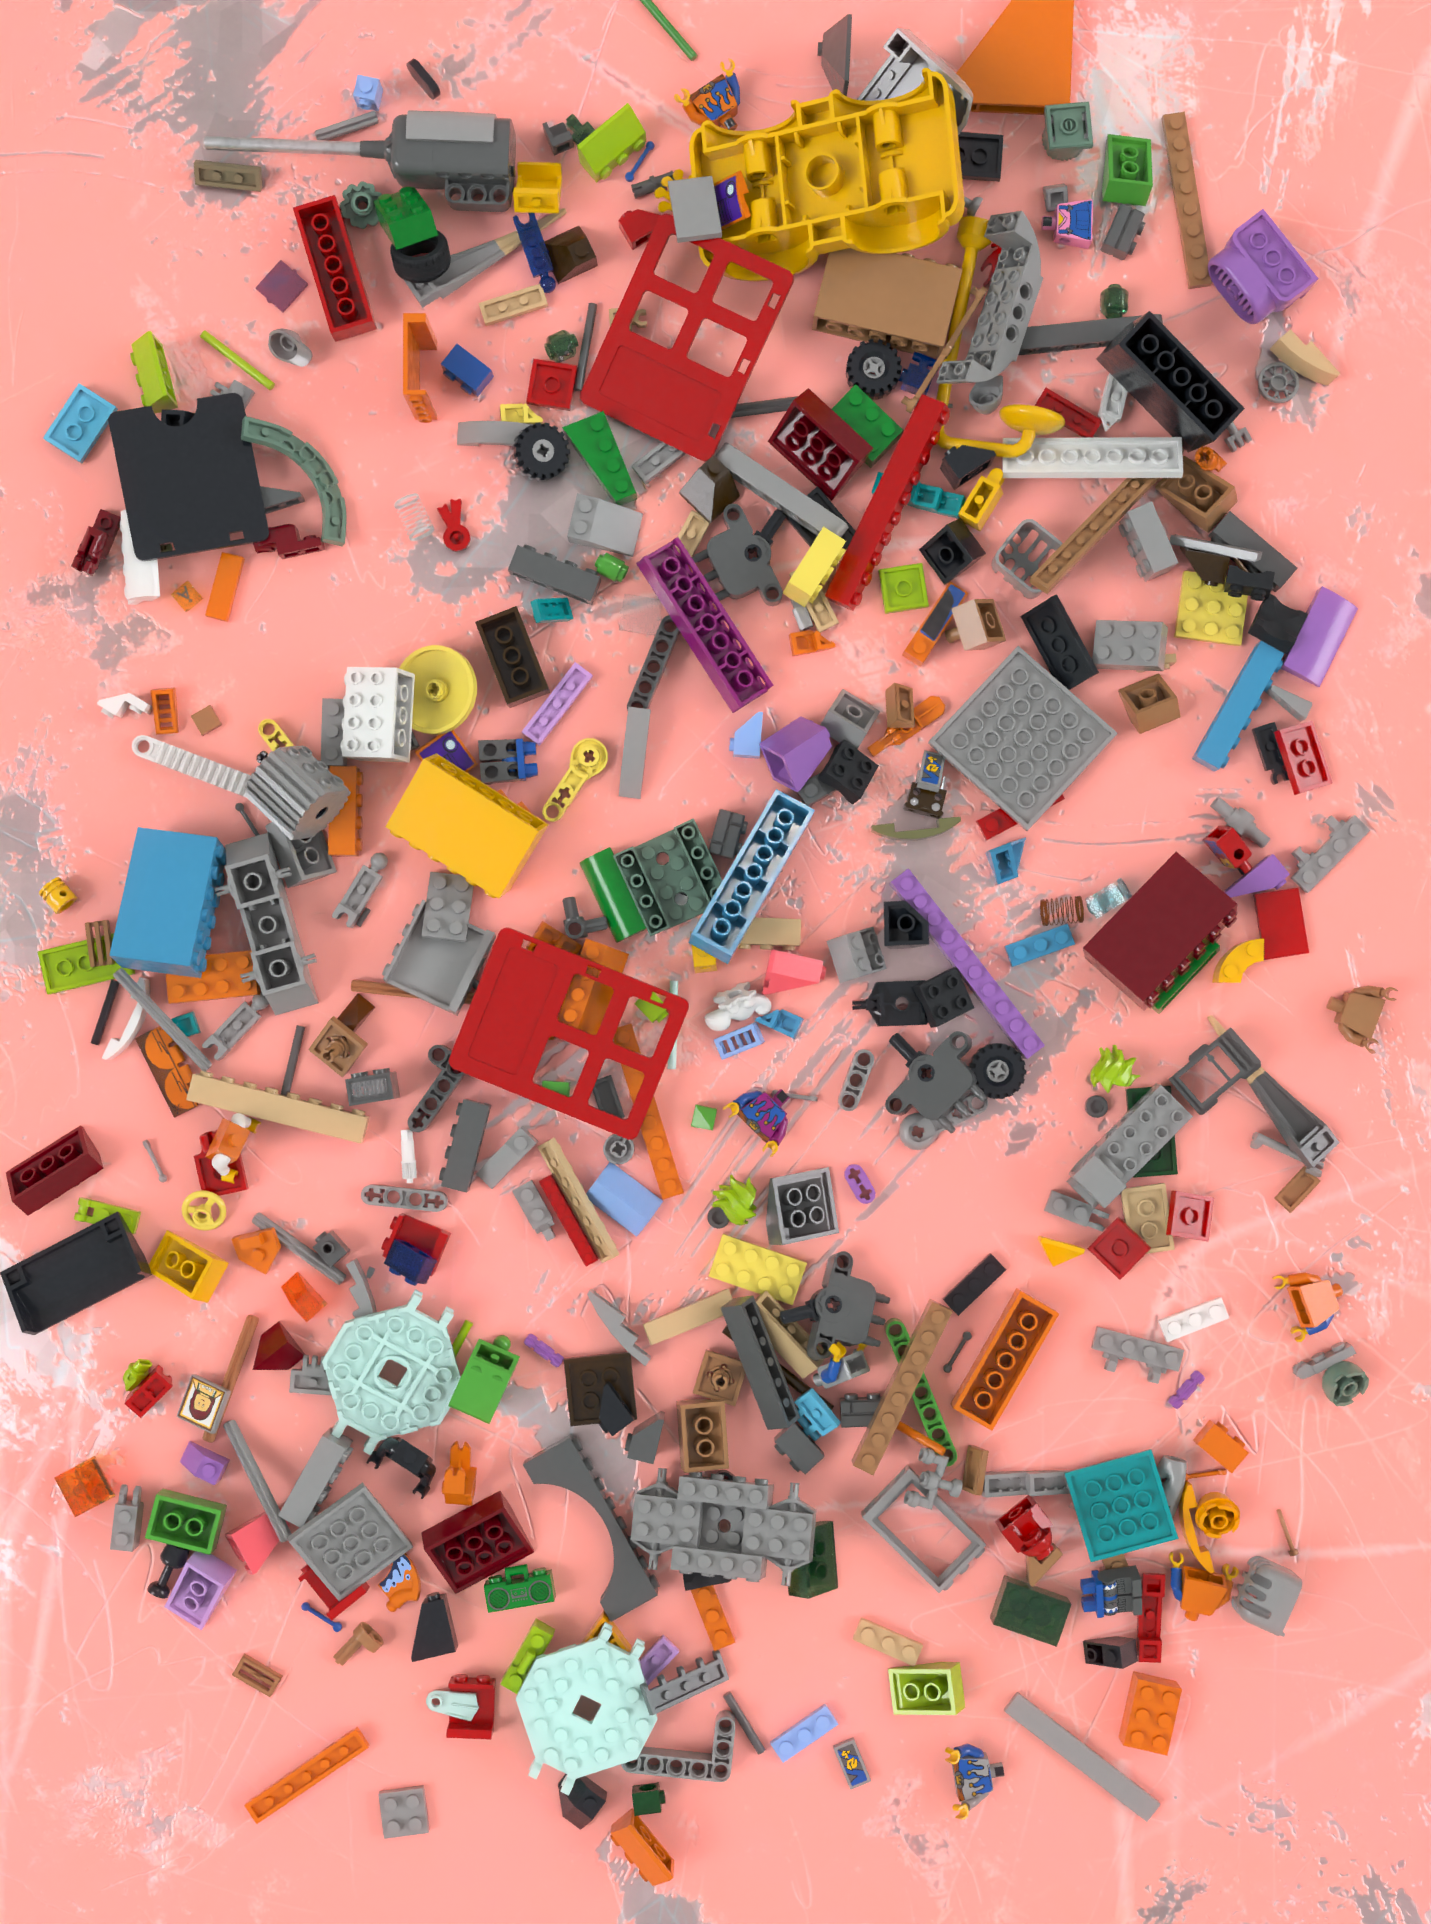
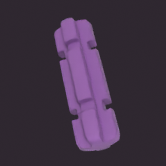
(543, 1350)
(1186, 1389)

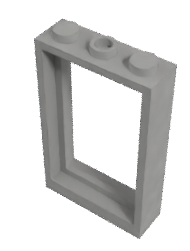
(888, 1496)

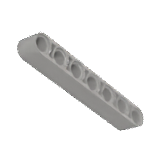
(779, 492)

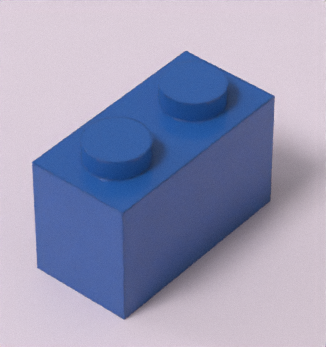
(467, 370)

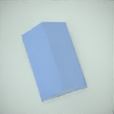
(623, 1199)

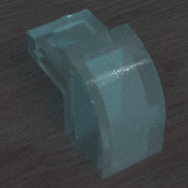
(1108, 898)

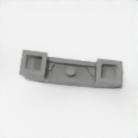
(488, 432)

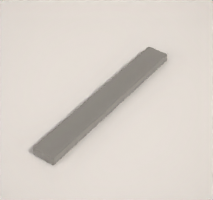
(1082, 1756)

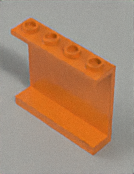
(417, 336)

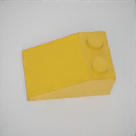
(187, 1267)

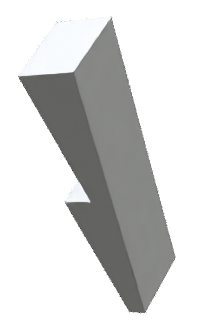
(1025, 1483)

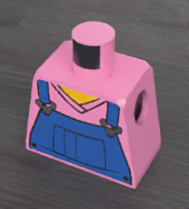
(1071, 223)

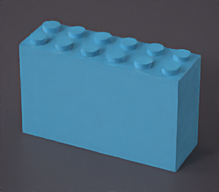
(169, 903)

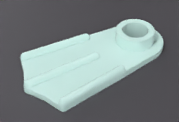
(454, 1703)

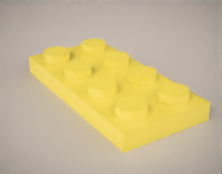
(757, 1269)

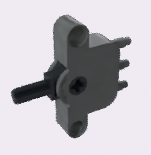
(944, 1090)

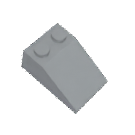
(604, 525)

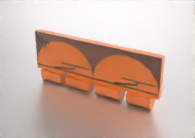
(165, 1068)

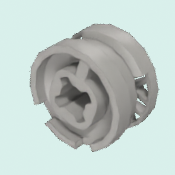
(618, 1149)

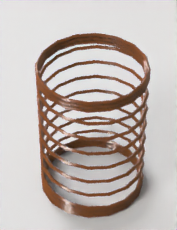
(1045, 922)

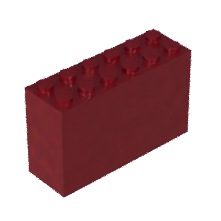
(1161, 931)

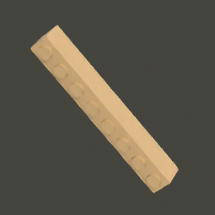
(277, 1107)

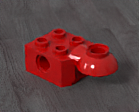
(1027, 1529)

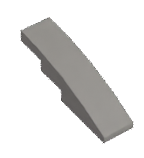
(634, 752)
(361, 1290)
(613, 1319)

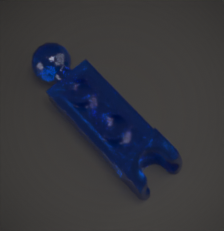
(536, 252)

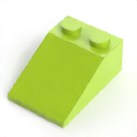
(927, 1689)

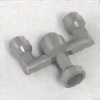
(932, 1481)

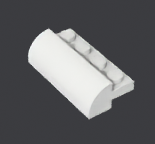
(140, 576)

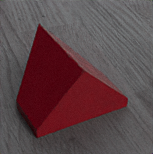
(277, 1350)

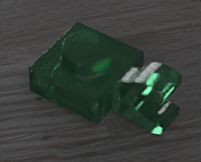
(580, 131)

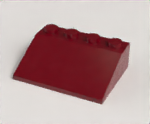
(819, 443)
(476, 1542)

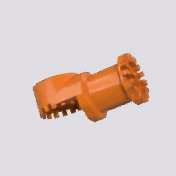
(1213, 459)

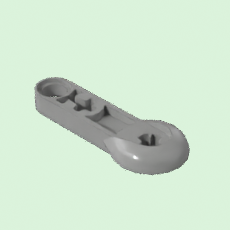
(931, 1127)

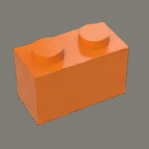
(1221, 1446)

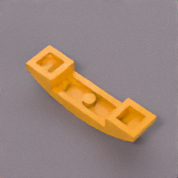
(1187, 1502)

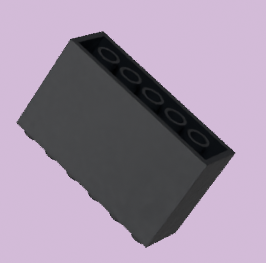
(1170, 382)

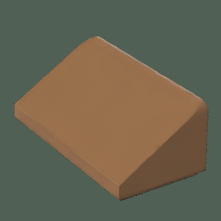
(899, 706)

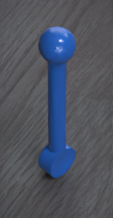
(630, 175)
(337, 1626)

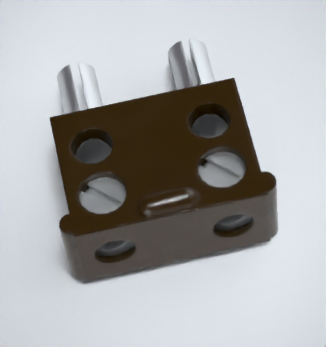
(925, 802)

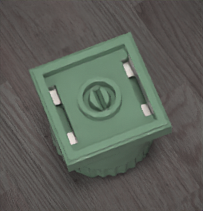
(1067, 130)

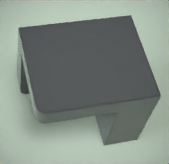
(558, 137)

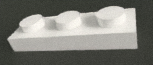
(1193, 1319)

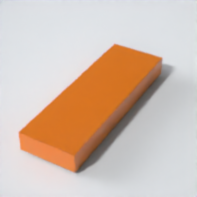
(224, 586)

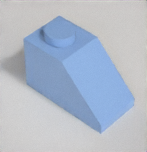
(747, 738)

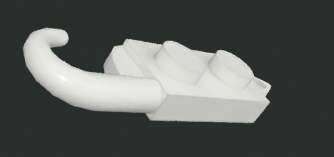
(1112, 402)

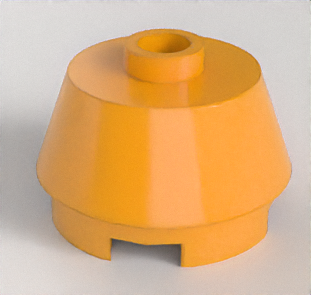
(1217, 1514)

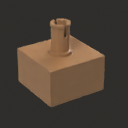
(976, 625)

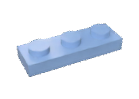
(804, 1733)

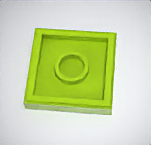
(903, 588)

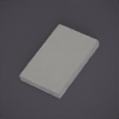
(694, 209)

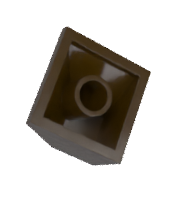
(570, 254)
(710, 489)
(1207, 565)

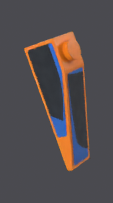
(934, 624)

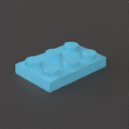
(80, 423)

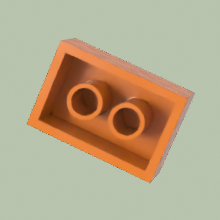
(1150, 1713)

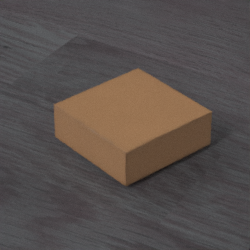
(206, 720)

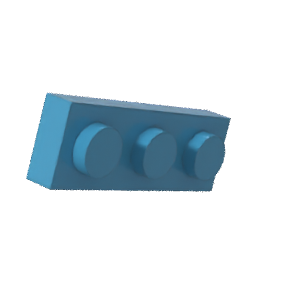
(1039, 945)

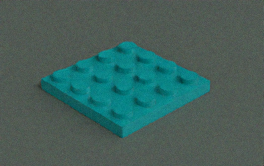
(1121, 1505)

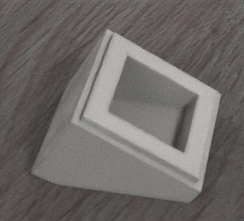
(1055, 195)

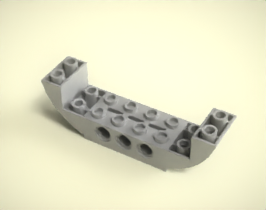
(1006, 305)

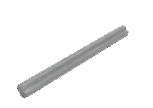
(162, 1019)
(257, 1480)

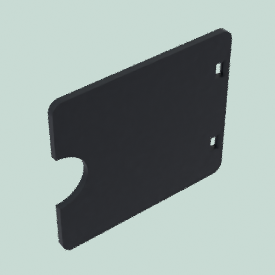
(189, 479)

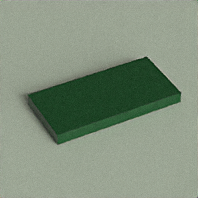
(1165, 1160)

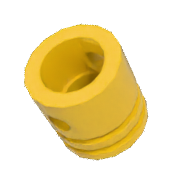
(57, 895)

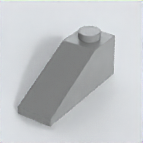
(507, 1157)

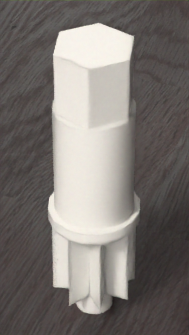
(408, 1156)

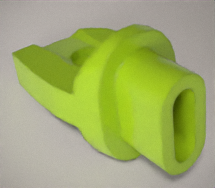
(135, 1373)

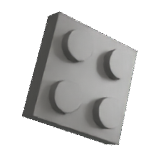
(403, 1811)

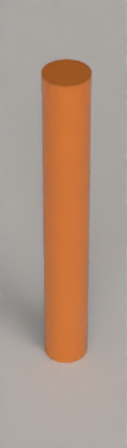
(919, 1437)

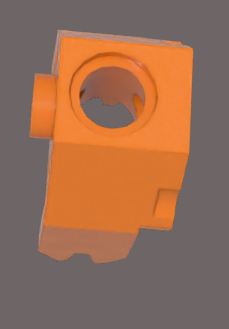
(459, 1477)

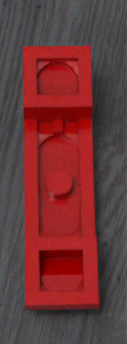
(1149, 1623)

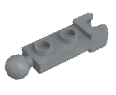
(361, 890)
(236, 1026)

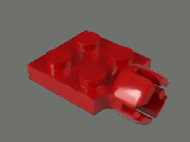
(209, 1178)

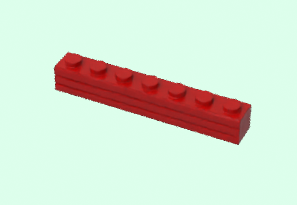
(568, 1220)

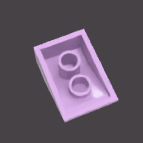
(200, 1588)

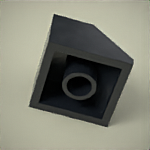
(965, 463)
(952, 551)

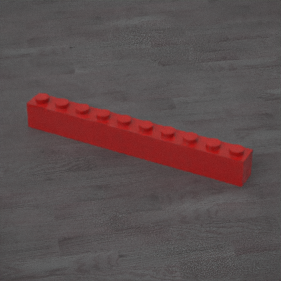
(887, 502)

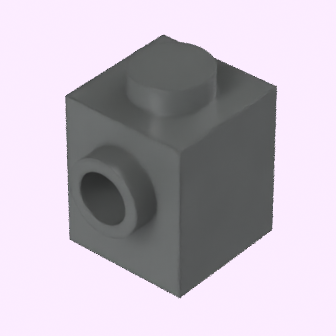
(330, 1247)

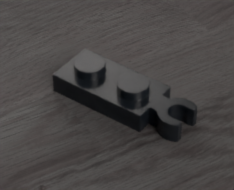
(1269, 751)

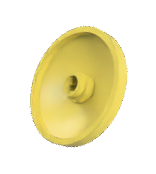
(442, 689)

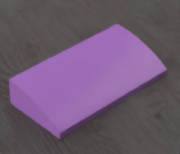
(1319, 636)

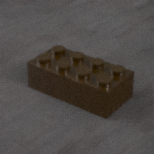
(512, 657)

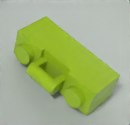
(531, 1647)

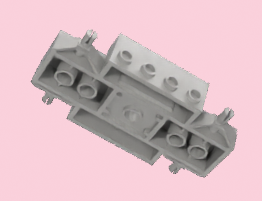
(691, 1519)

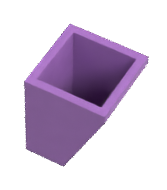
(796, 752)

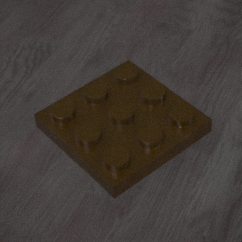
(586, 1381)

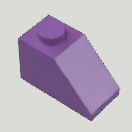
(204, 1463)

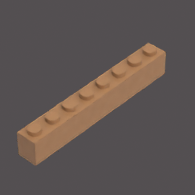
(901, 1386)

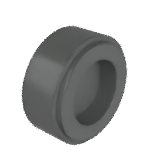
(1096, 1106)
(717, 1218)

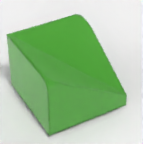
(704, 1117)

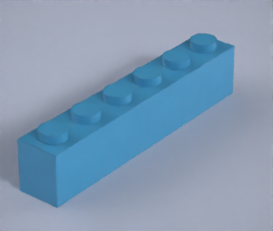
(1238, 705)

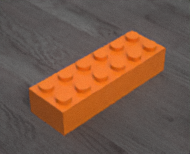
(1004, 1359)

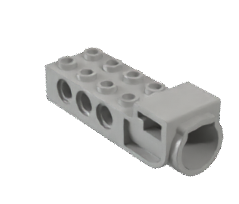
(1127, 1147)

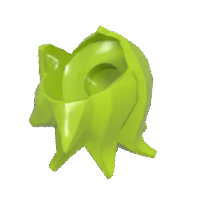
(1113, 1069)
(736, 1200)

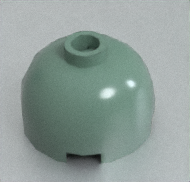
(1344, 1382)

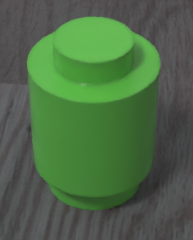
(611, 567)

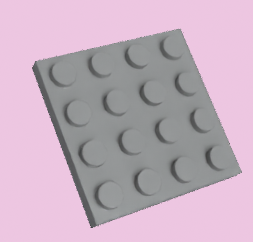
(350, 1541)

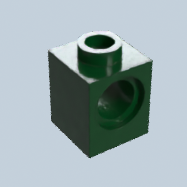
(647, 1799)

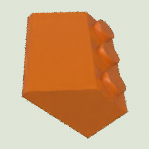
(642, 1849)

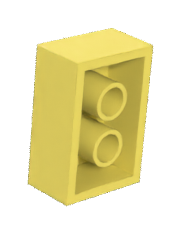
(815, 568)

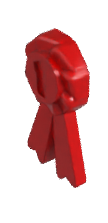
(456, 536)

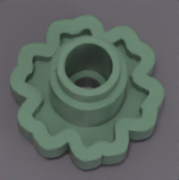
(352, 197)

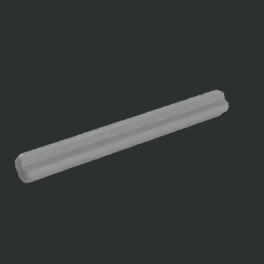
(300, 1249)

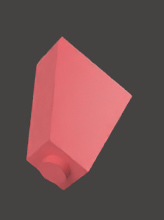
(791, 971)
(253, 1541)

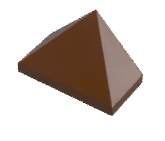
(356, 1013)

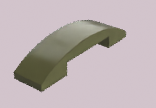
(888, 830)

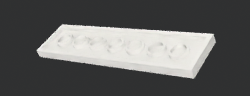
(1097, 458)

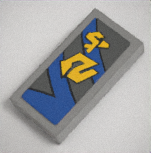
(931, 771)
(852, 1763)

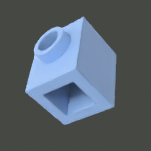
(368, 93)

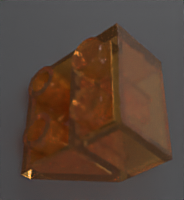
(84, 1486)

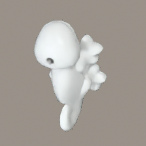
(736, 1005)

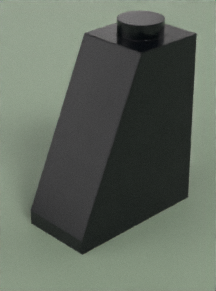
(435, 1629)

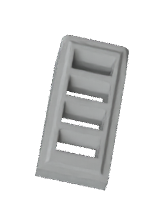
(1292, 703)

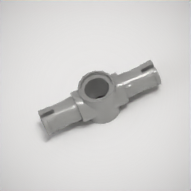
(1241, 821)

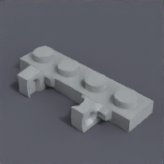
(1317, 865)
(1119, 1345)

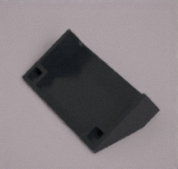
(74, 1274)

